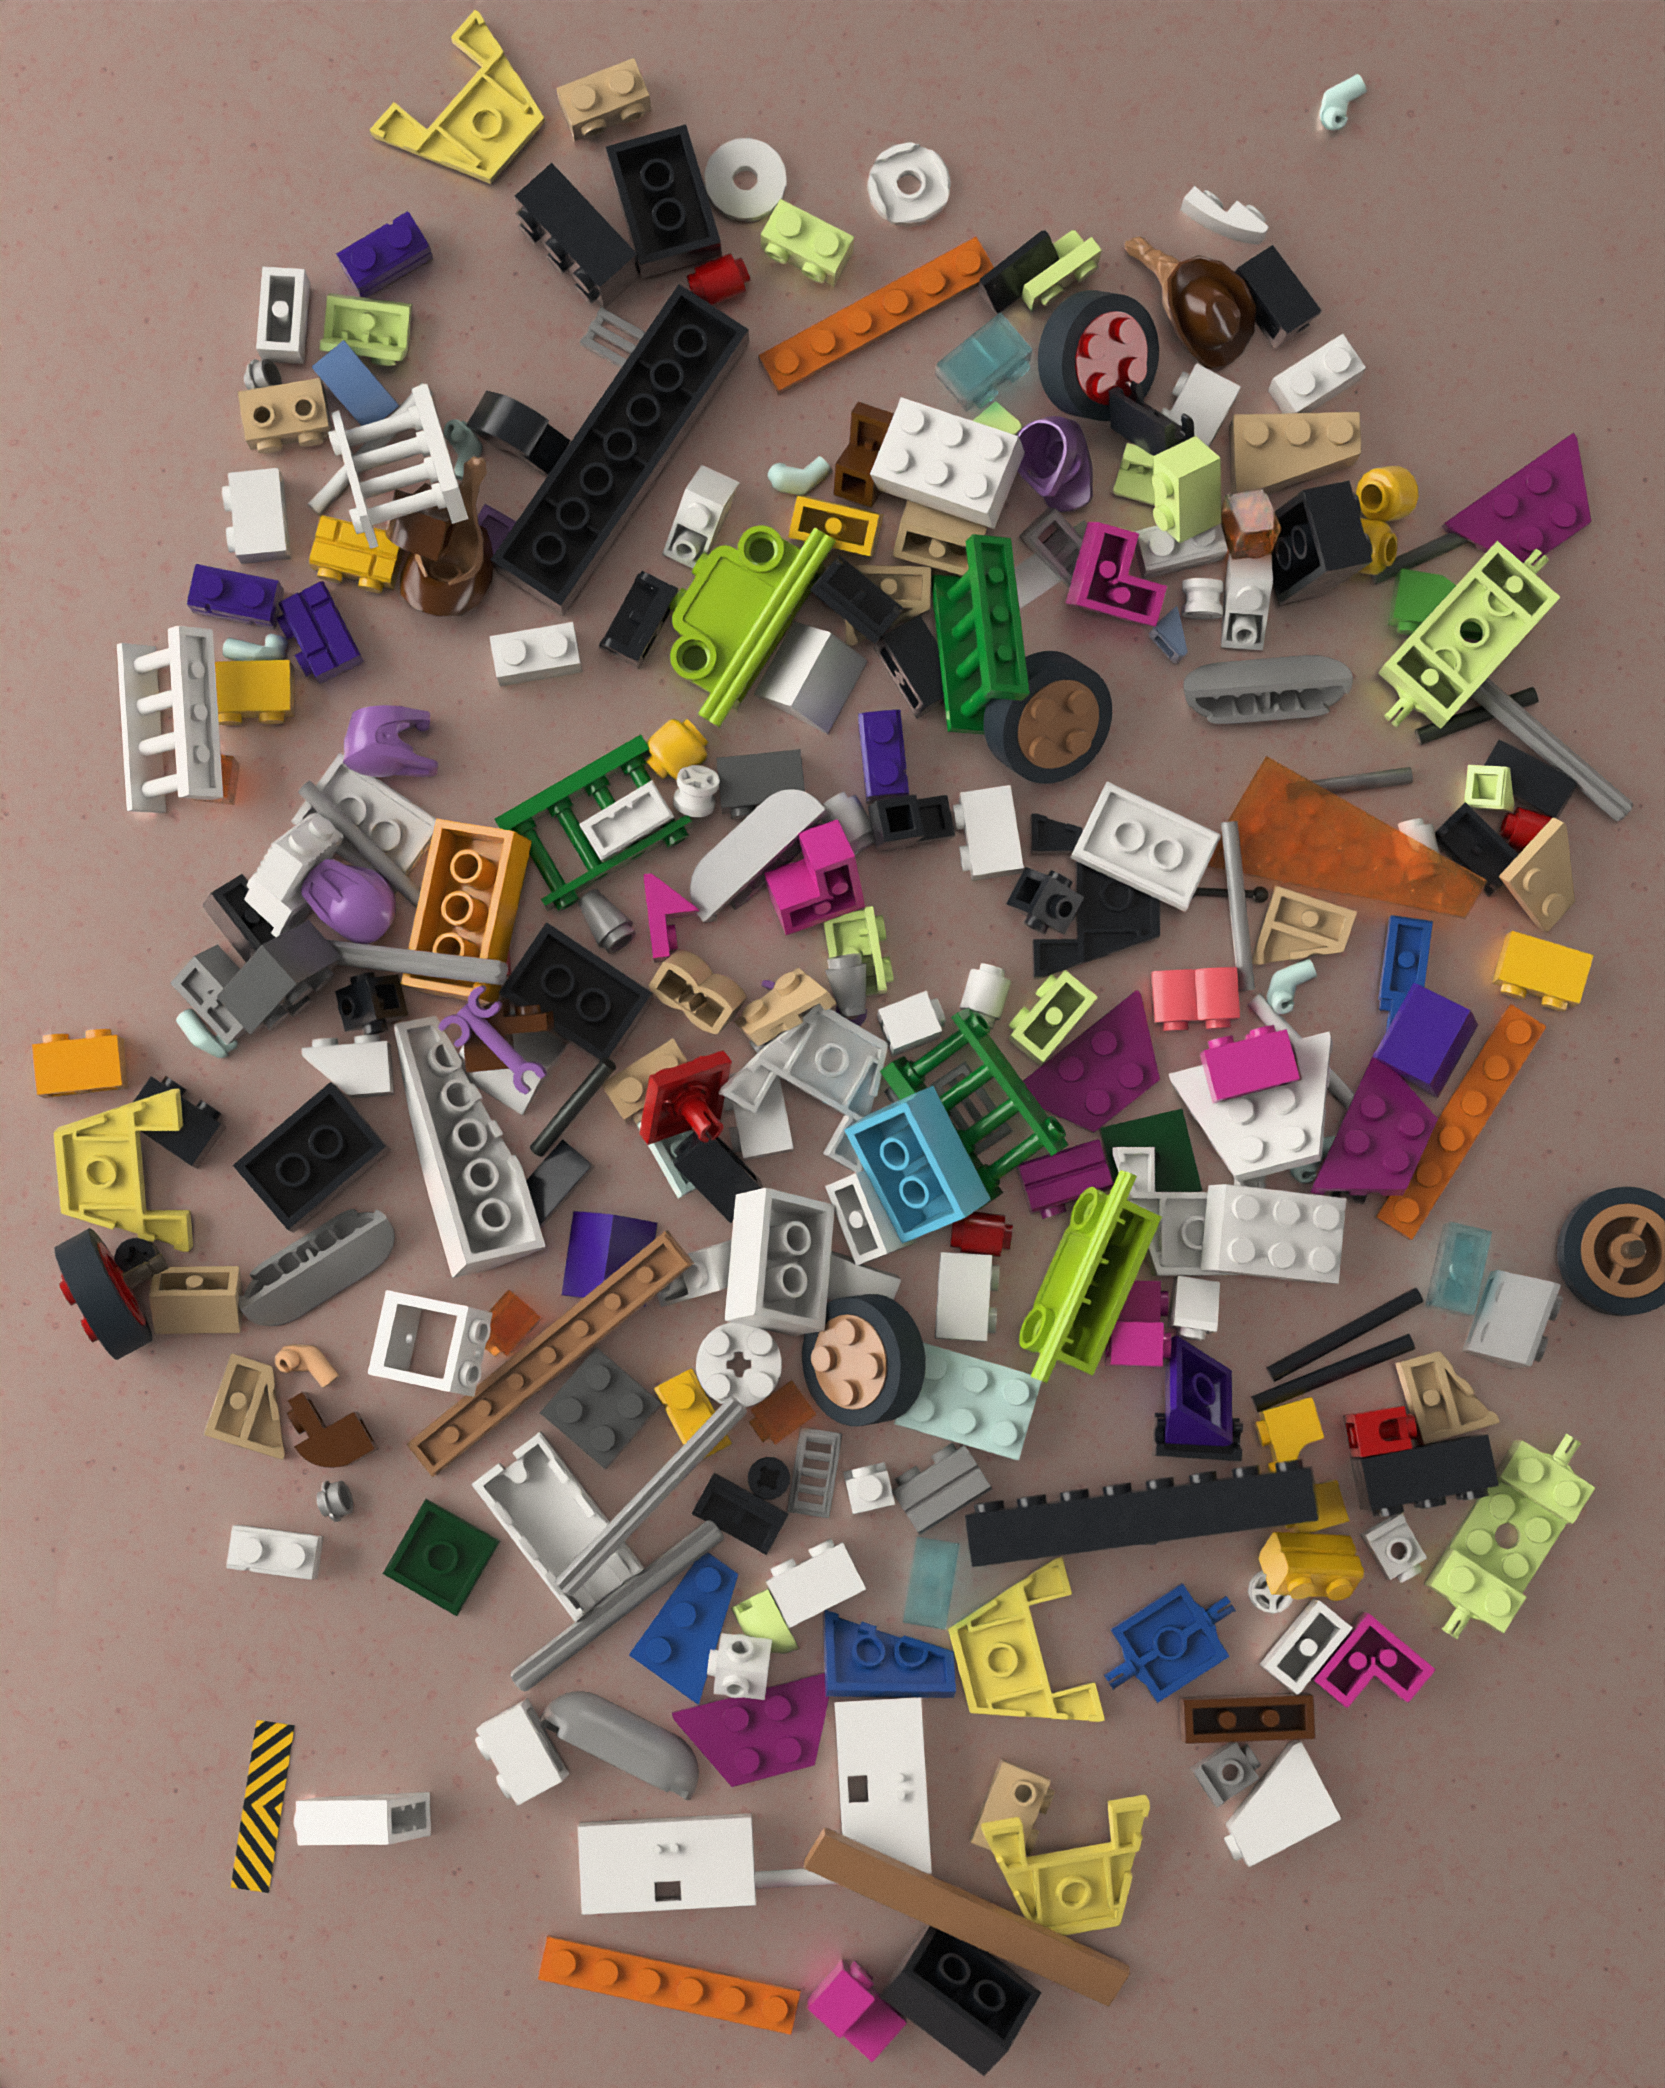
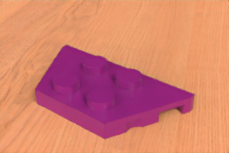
(1532, 507)
(1099, 1069)
(1377, 1138)
(760, 1737)

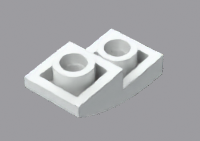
(1238, 223)
(853, 1280)

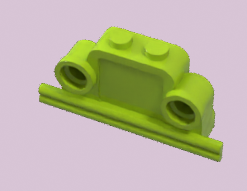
(741, 612)
(1088, 1279)

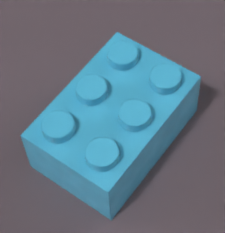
(917, 1164)

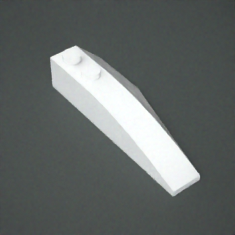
(466, 1166)

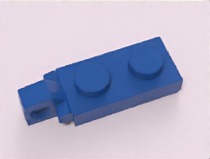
(1403, 961)

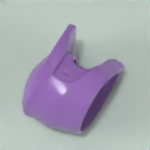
(1057, 462)
(374, 745)
(351, 900)

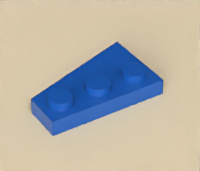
(688, 1627)
(878, 1664)

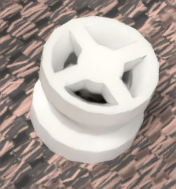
(1202, 598)
(696, 791)
(1256, 1593)

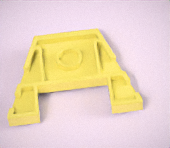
(482, 124)
(104, 1175)
(1003, 1660)
(1077, 1886)

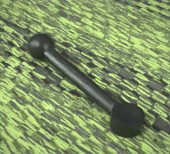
(1259, 893)

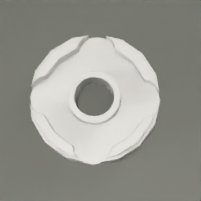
(740, 156)
(915, 208)

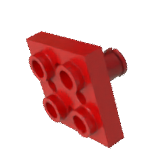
(686, 1099)

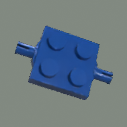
(1169, 1642)

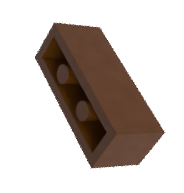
(1247, 1717)

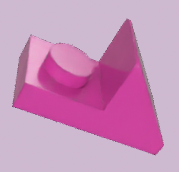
(664, 904)

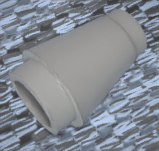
(607, 923)
(848, 983)

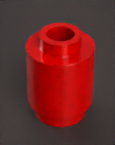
(719, 279)
(1521, 827)
(982, 1234)

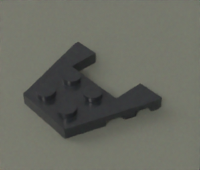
(1108, 918)

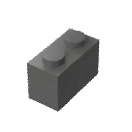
(755, 777)

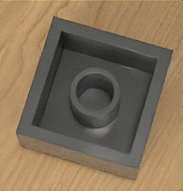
(280, 978)
(601, 1408)

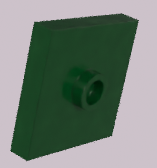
(1172, 1147)
(441, 1557)

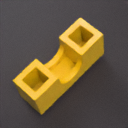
(1286, 1432)

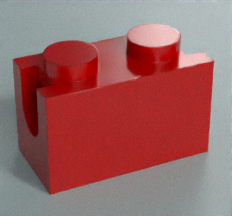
(1367, 1431)

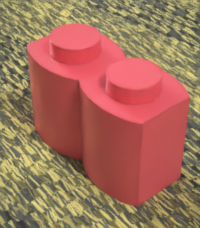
(1195, 996)

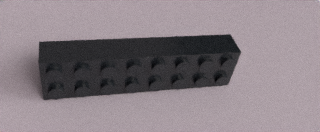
(620, 449)
(1143, 1515)

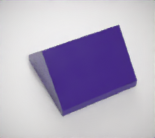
(1426, 1039)
(600, 1247)
(1197, 1397)

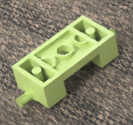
(1441, 670)
(1538, 1498)

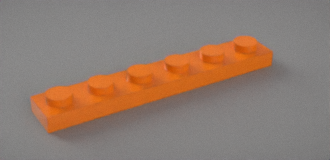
(875, 316)
(1463, 1119)
(669, 1984)

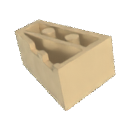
(1290, 448)

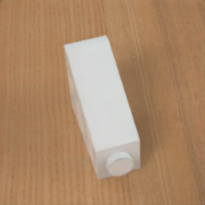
(1281, 1808)
(363, 1819)

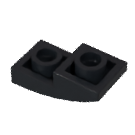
(1532, 780)

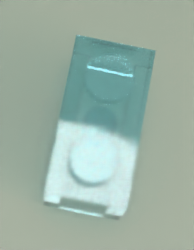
(984, 363)
(1458, 1269)
(930, 1582)

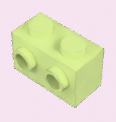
(806, 243)
(1187, 489)
(1052, 1018)

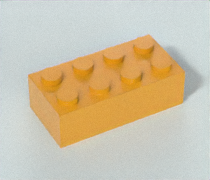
(468, 901)

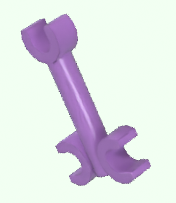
(473, 1019)

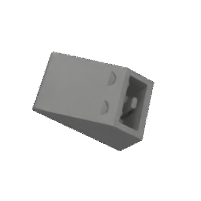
(1513, 1319)

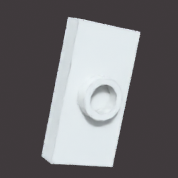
(626, 821)

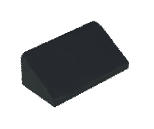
(1006, 281)
(237, 919)
(556, 1180)

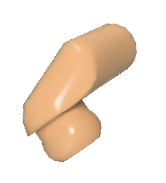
(306, 1359)

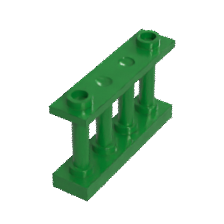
(979, 634)
(558, 803)
(908, 1078)

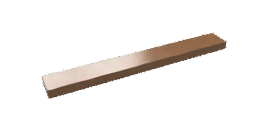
(550, 1353)
(966, 1916)

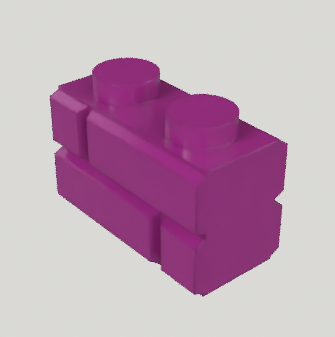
(1062, 1178)

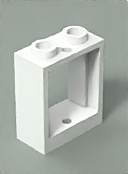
(397, 1338)

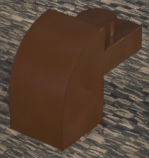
(855, 464)
(422, 532)
(526, 1019)
(329, 1446)

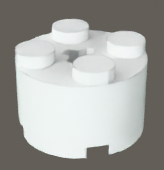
(721, 1347)

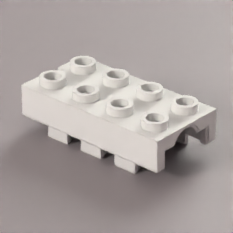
(554, 1522)

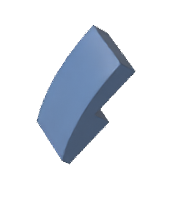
(355, 385)

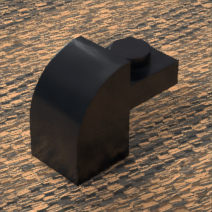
(519, 430)
(910, 821)

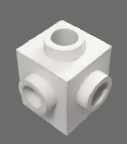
(740, 1666)

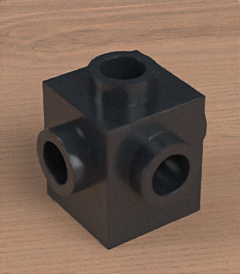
(1045, 900)
(371, 1003)

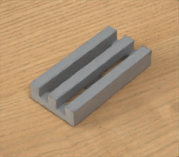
(597, 328)
(950, 1078)

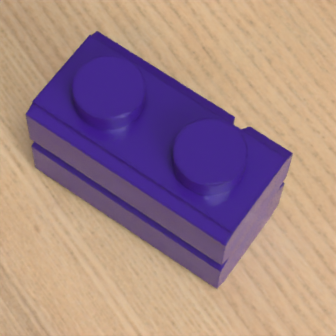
(385, 255)
(235, 596)
(319, 632)
(883, 755)

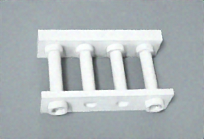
(436, 467)
(194, 717)

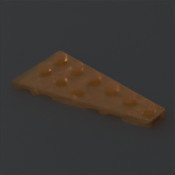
(1326, 844)

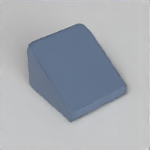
(1170, 637)

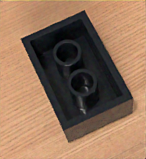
(664, 201)
(576, 237)
(1318, 542)
(589, 998)
(311, 1157)
(1425, 1475)
(961, 1997)

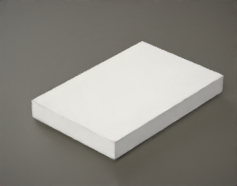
(379, 812)
(1146, 846)

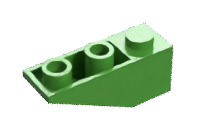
(1417, 596)

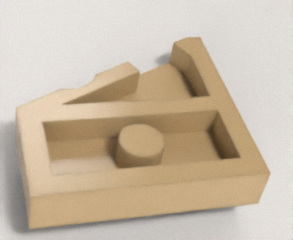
(904, 584)
(1543, 876)
(1301, 928)
(782, 1007)
(1440, 1399)
(247, 1408)

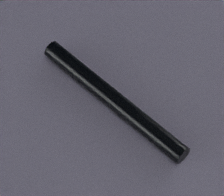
(1344, 1334)
(1333, 1372)

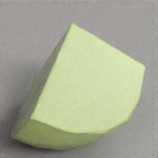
(763, 1619)

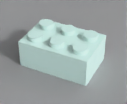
(973, 1403)

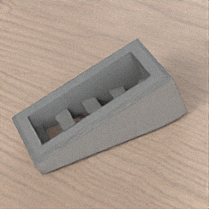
(1042, 550)
(822, 1437)

